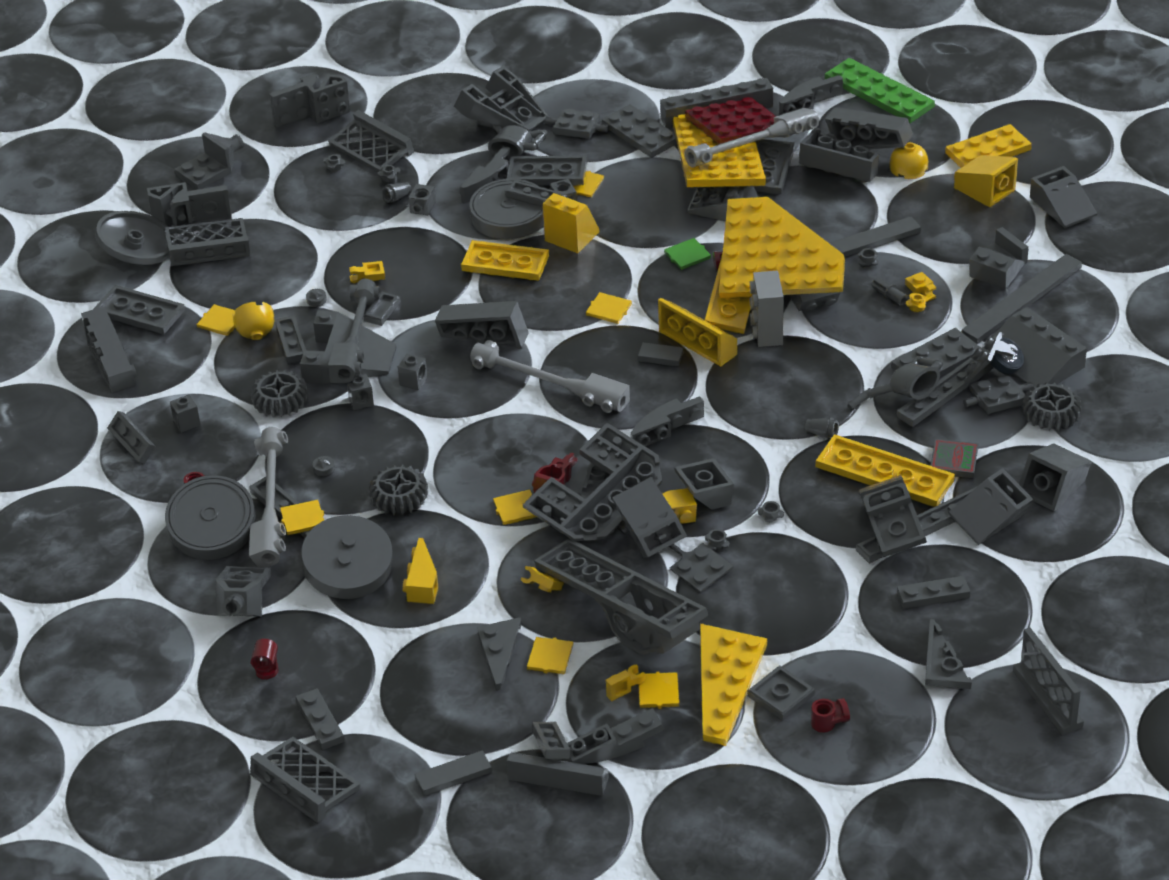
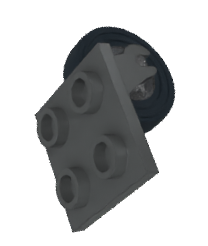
(998, 352)

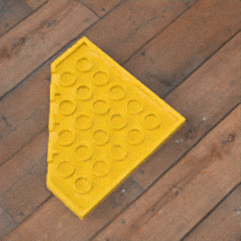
(768, 238)

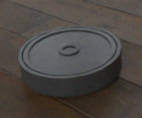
(502, 216)
(210, 517)
(347, 557)

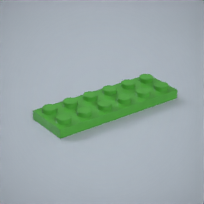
(881, 90)

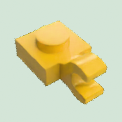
(370, 270)
(922, 284)
(546, 581)
(621, 683)

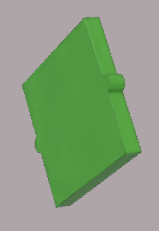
(687, 253)

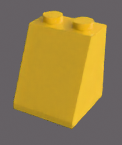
(987, 178)
(568, 223)

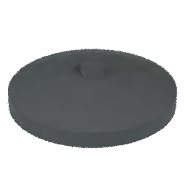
(133, 237)

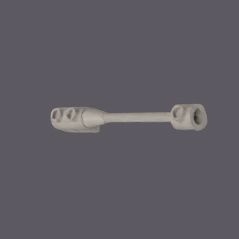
(784, 126)
(595, 390)
(265, 534)

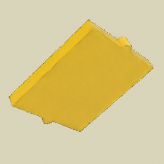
(590, 185)
(608, 308)
(218, 320)
(511, 507)
(301, 516)
(550, 655)
(659, 690)

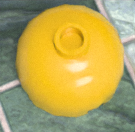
(909, 161)
(253, 320)

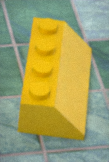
(696, 333)

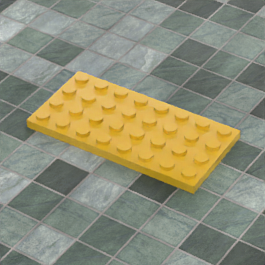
(729, 168)

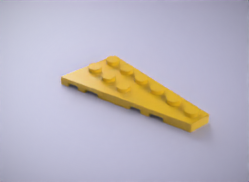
(727, 673)

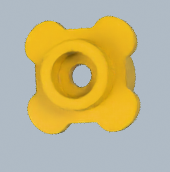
(917, 302)

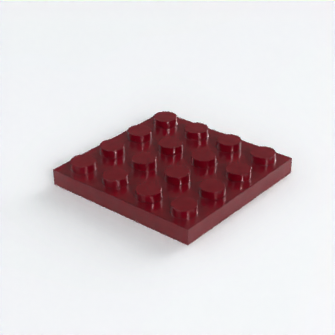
(731, 119)

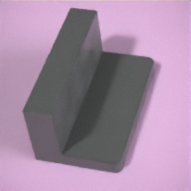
(1009, 245)

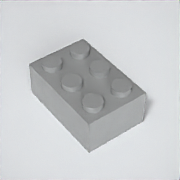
(767, 308)

